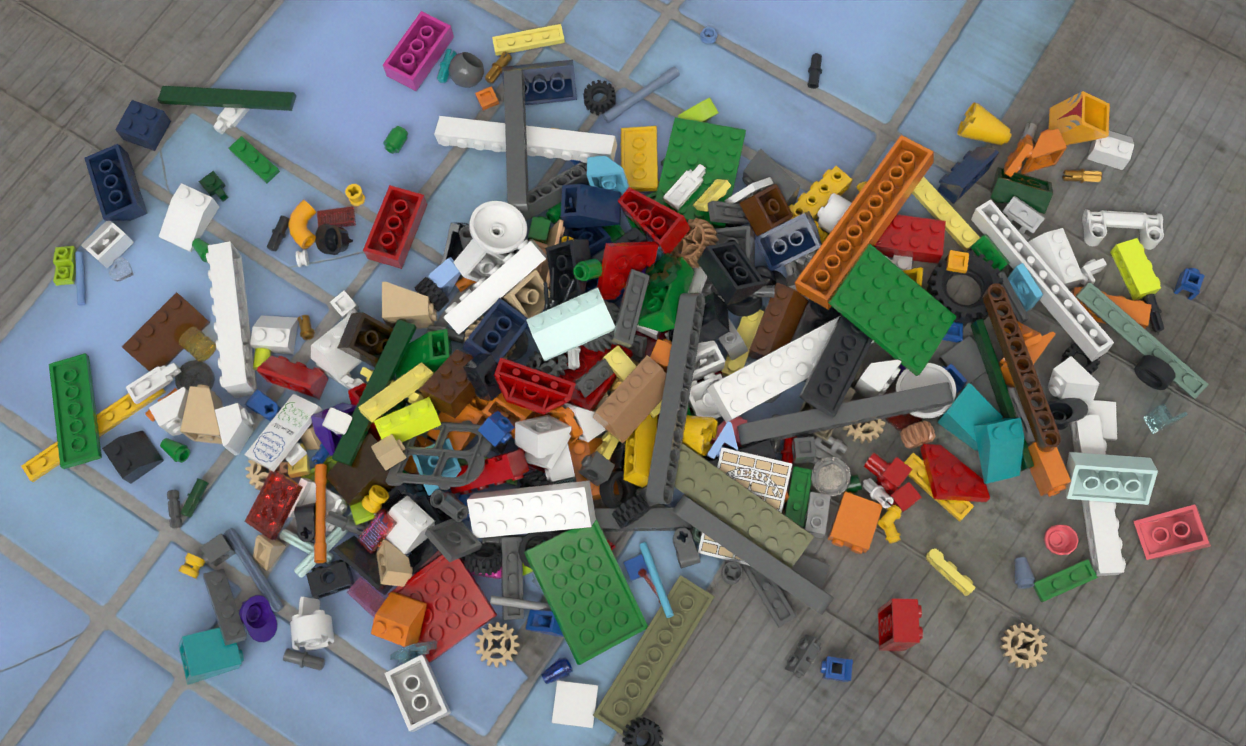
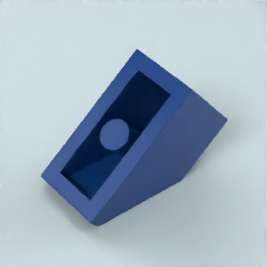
(543, 622)

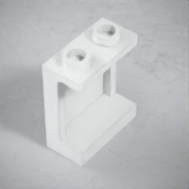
(308, 495)

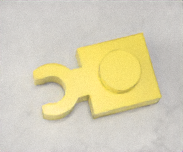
(301, 467)

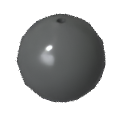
(466, 70)

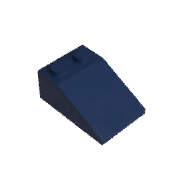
(596, 237)

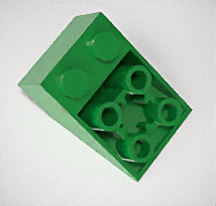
(430, 349)

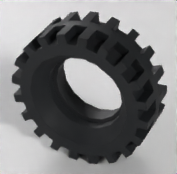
(978, 270)

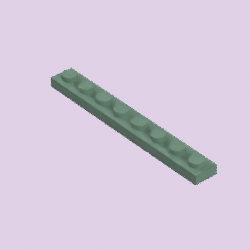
(1139, 337)

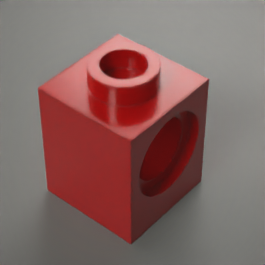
(905, 497)

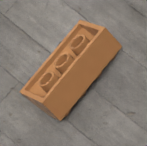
(632, 400)

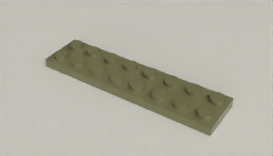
(740, 508)
(653, 656)

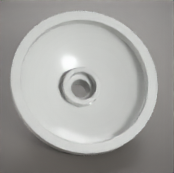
(499, 218)
(930, 375)

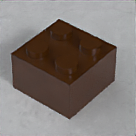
(766, 209)

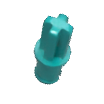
(443, 73)

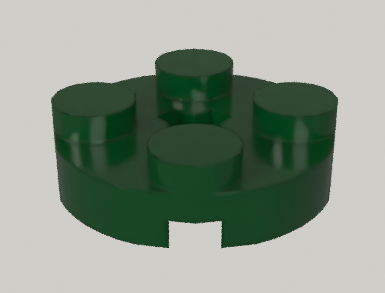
(663, 271)

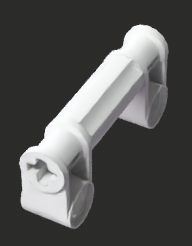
(1148, 226)

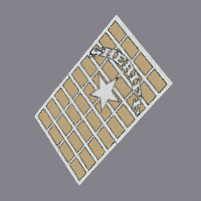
(760, 475)

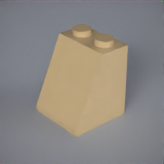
(527, 295)
(406, 306)
(199, 416)

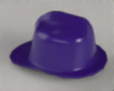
(258, 618)

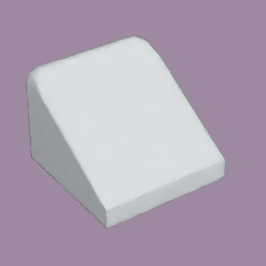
(337, 421)
(308, 605)

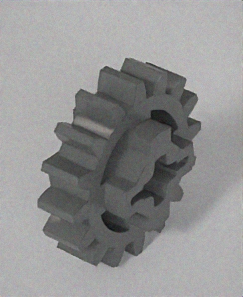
(550, 366)

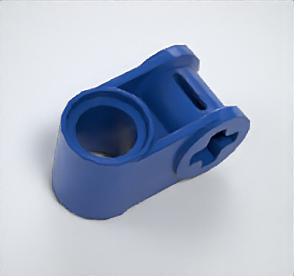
(262, 405)

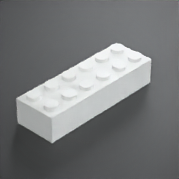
(499, 282)
(531, 509)

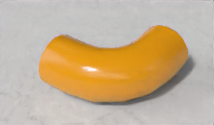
(298, 225)

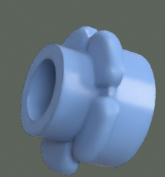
(708, 31)

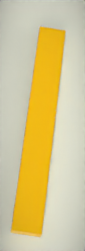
(106, 419)

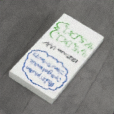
(283, 432)

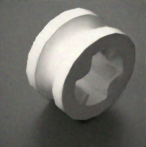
(302, 258)

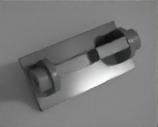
(594, 377)
(807, 647)

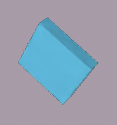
(1025, 287)

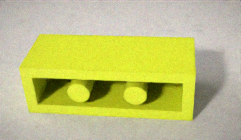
(1135, 269)
(409, 421)

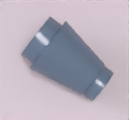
(1023, 575)

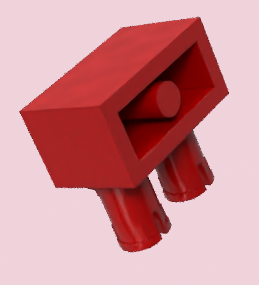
(888, 474)

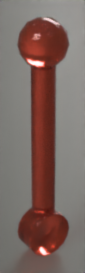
(643, 573)

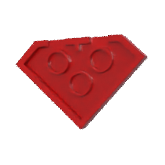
(618, 262)
(950, 477)

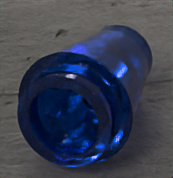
(558, 670)

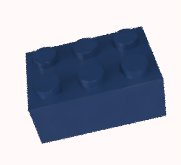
(496, 331)

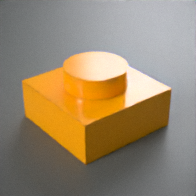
(957, 261)

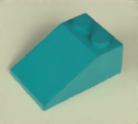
(1000, 448)

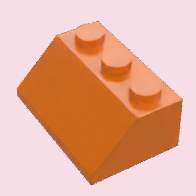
(578, 451)

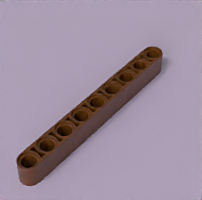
(1020, 376)

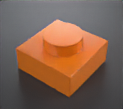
(487, 98)

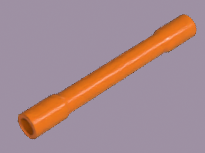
(320, 545)

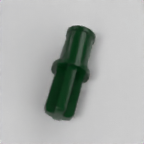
(194, 498)

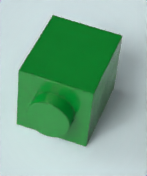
(539, 229)

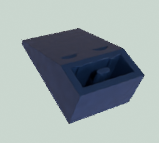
(589, 206)

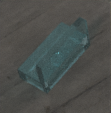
(1161, 419)

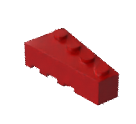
(654, 219)
(496, 471)

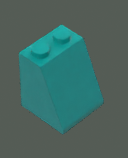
(968, 410)
(207, 656)

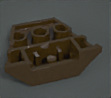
(356, 480)

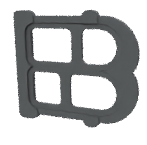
(473, 456)

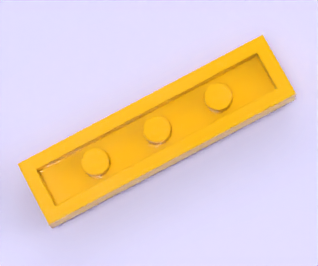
(958, 509)

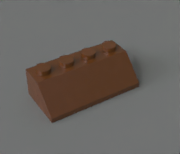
(778, 321)
(159, 337)

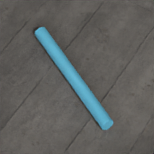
(656, 580)

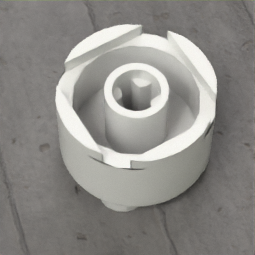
(832, 212)
(311, 630)

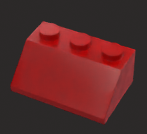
(293, 376)

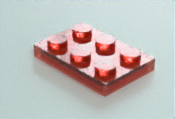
(273, 504)

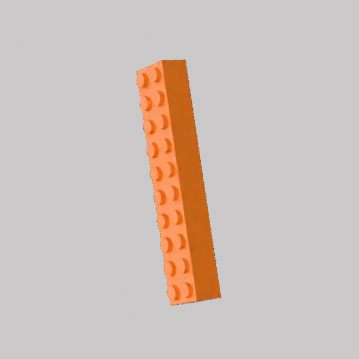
(865, 219)

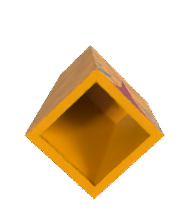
(1080, 118)

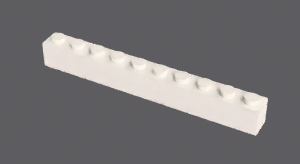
(540, 141)
(1056, 296)

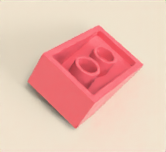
(1172, 533)

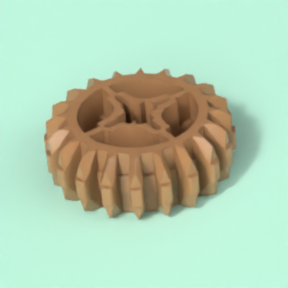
(695, 241)

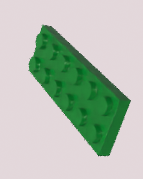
(75, 411)

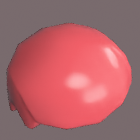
(1061, 539)

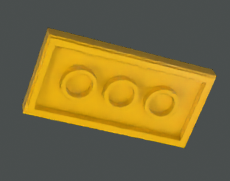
(640, 157)

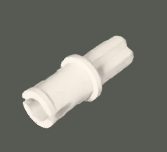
(573, 358)
(877, 493)

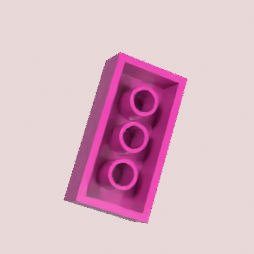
(418, 51)

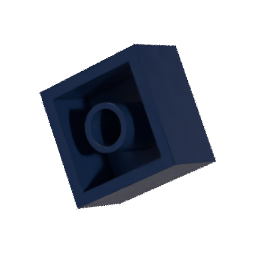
(143, 125)

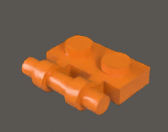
(1015, 159)

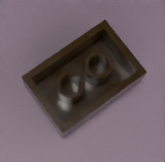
(365, 338)

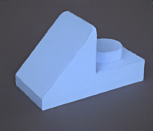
(445, 276)
(726, 437)

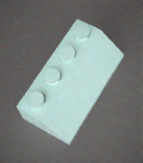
(571, 324)
(1110, 478)

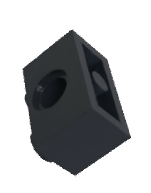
(481, 373)
(342, 581)

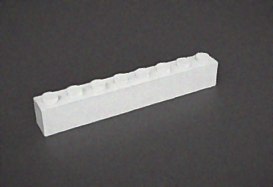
(1099, 516)

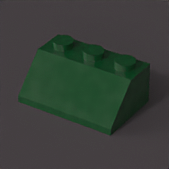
(1030, 190)

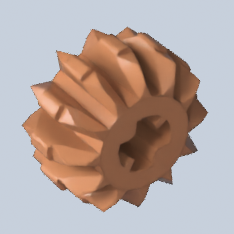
(918, 434)

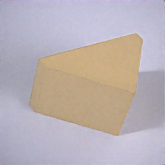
(267, 551)

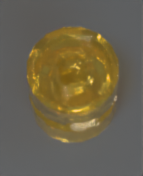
(197, 344)

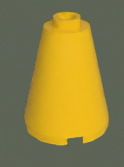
(983, 126)
(699, 432)

